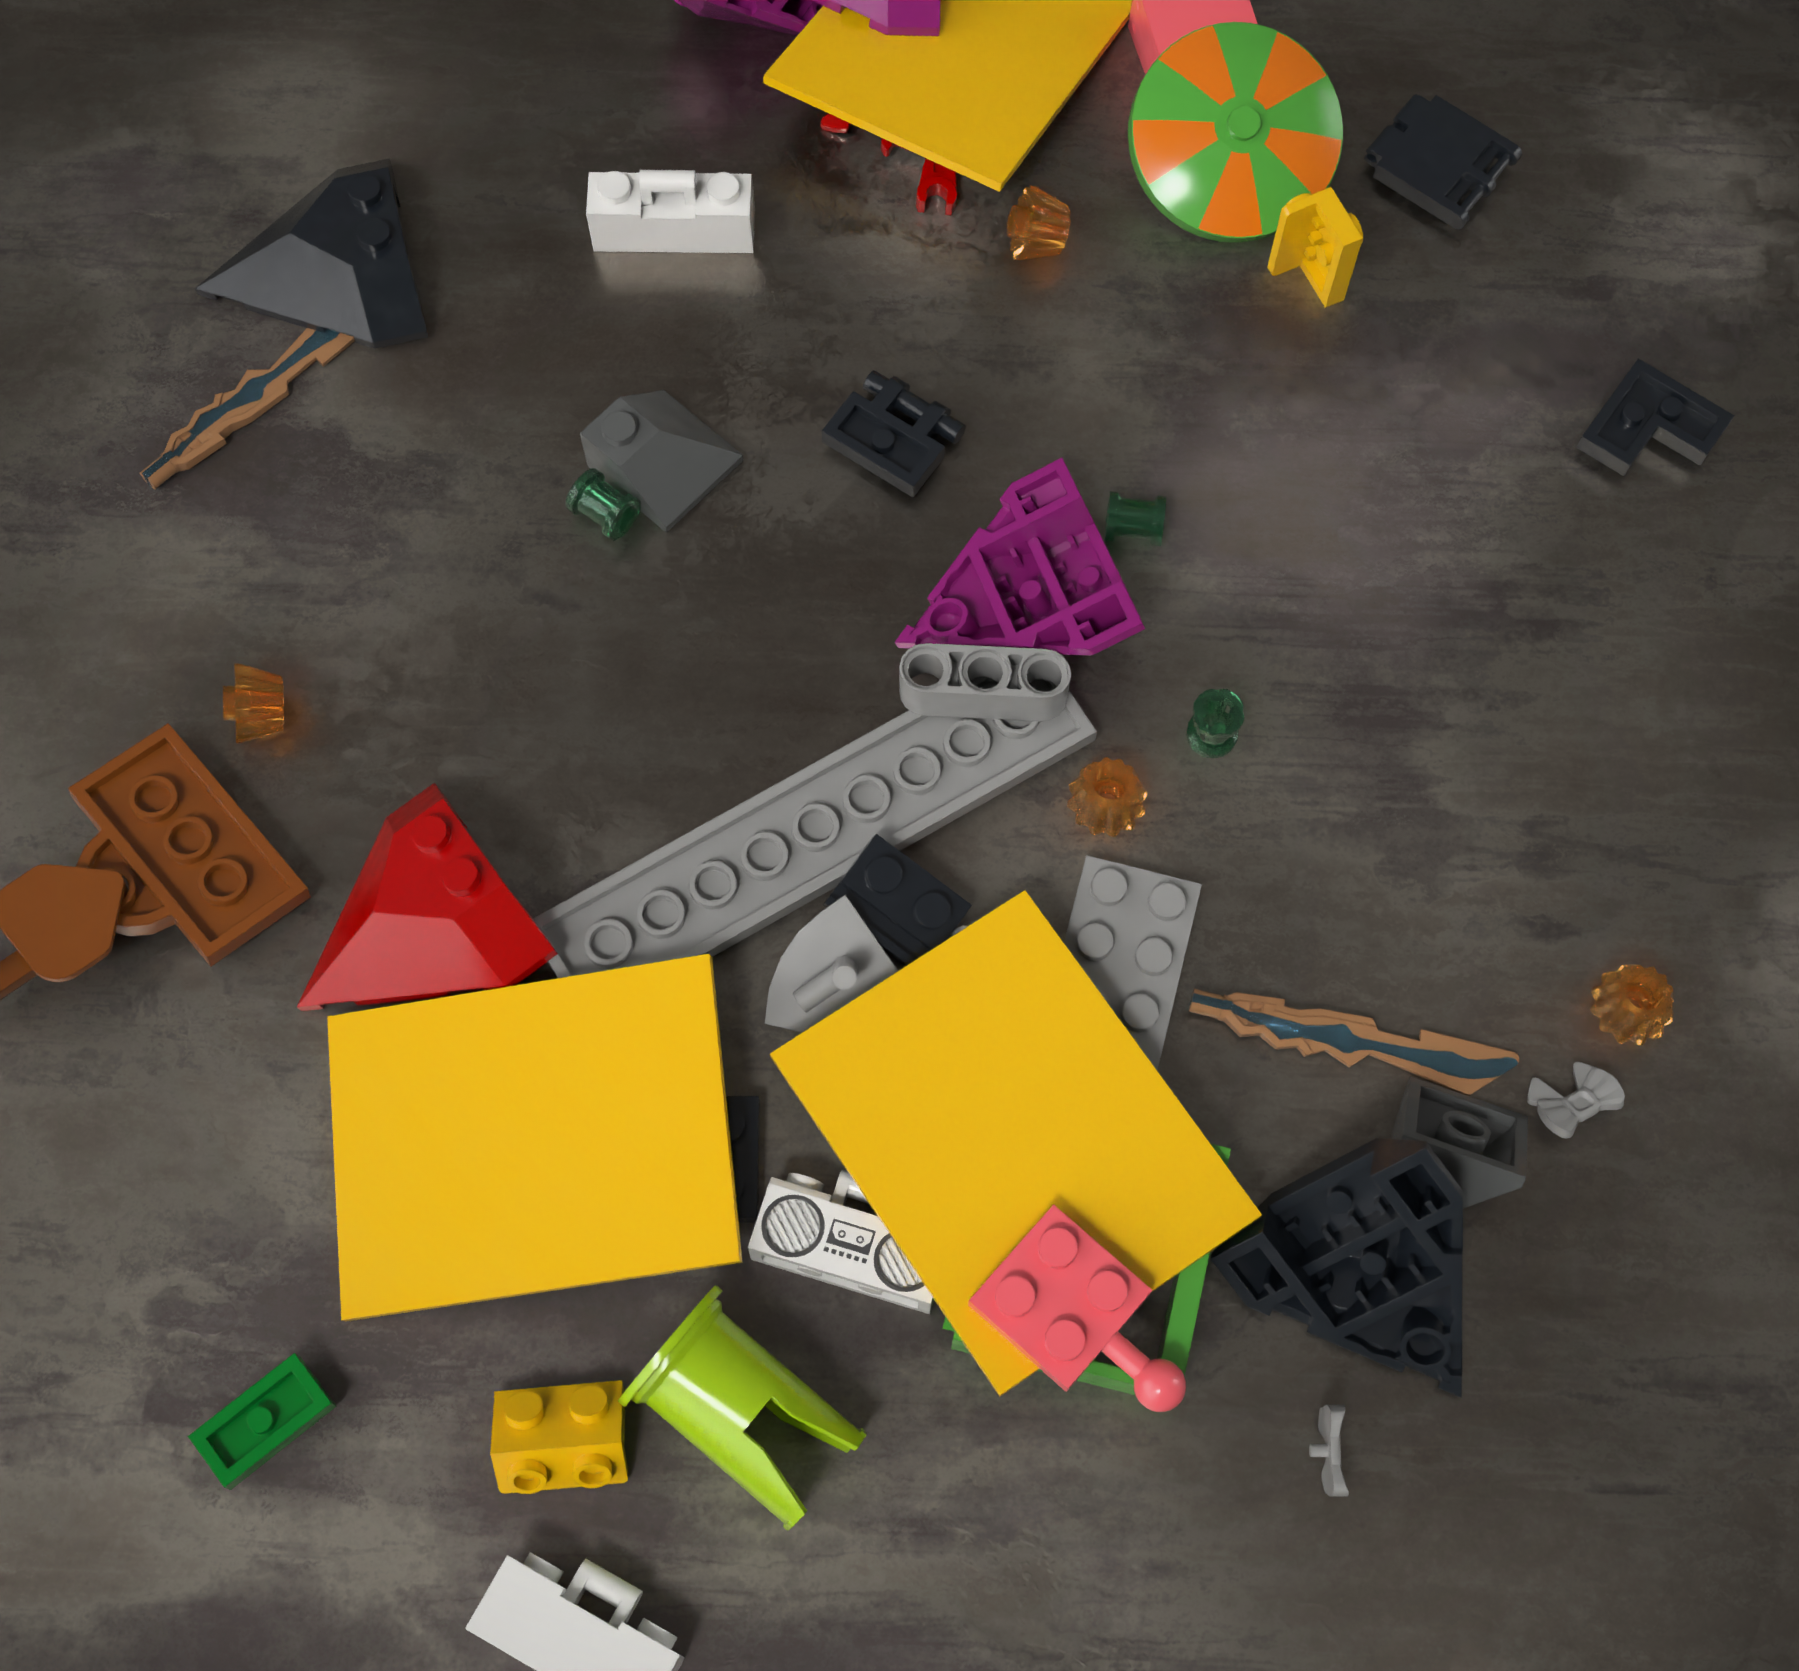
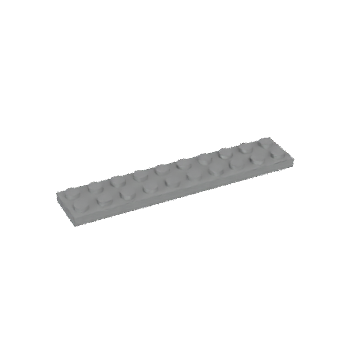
(803, 836)

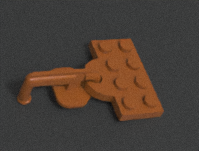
(176, 847)

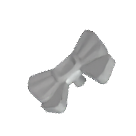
(1594, 1092)
(1329, 1426)

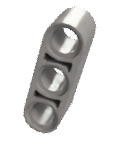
(1008, 666)

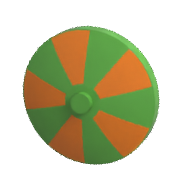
(1233, 130)

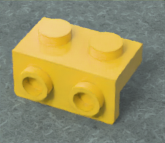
(1321, 240)
(559, 1437)

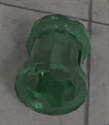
(603, 504)
(1135, 518)
(1223, 735)

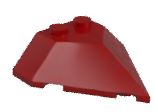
(425, 918)

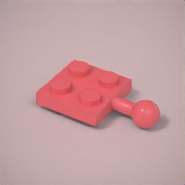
(1064, 1305)

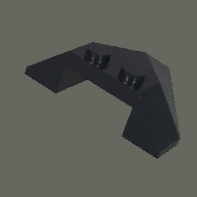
(332, 263)
(1363, 1257)

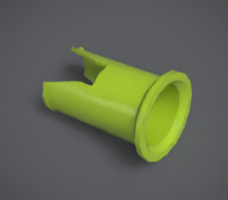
(713, 1385)

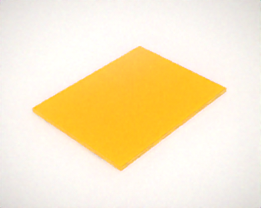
(957, 98)
(990, 1094)
(531, 1139)

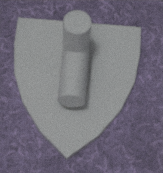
(825, 968)

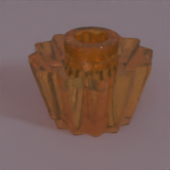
(1038, 225)
(254, 703)
(1102, 813)
(1622, 1017)

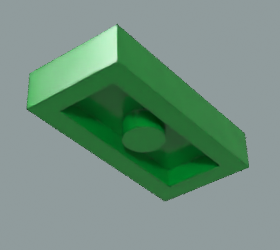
(262, 1421)

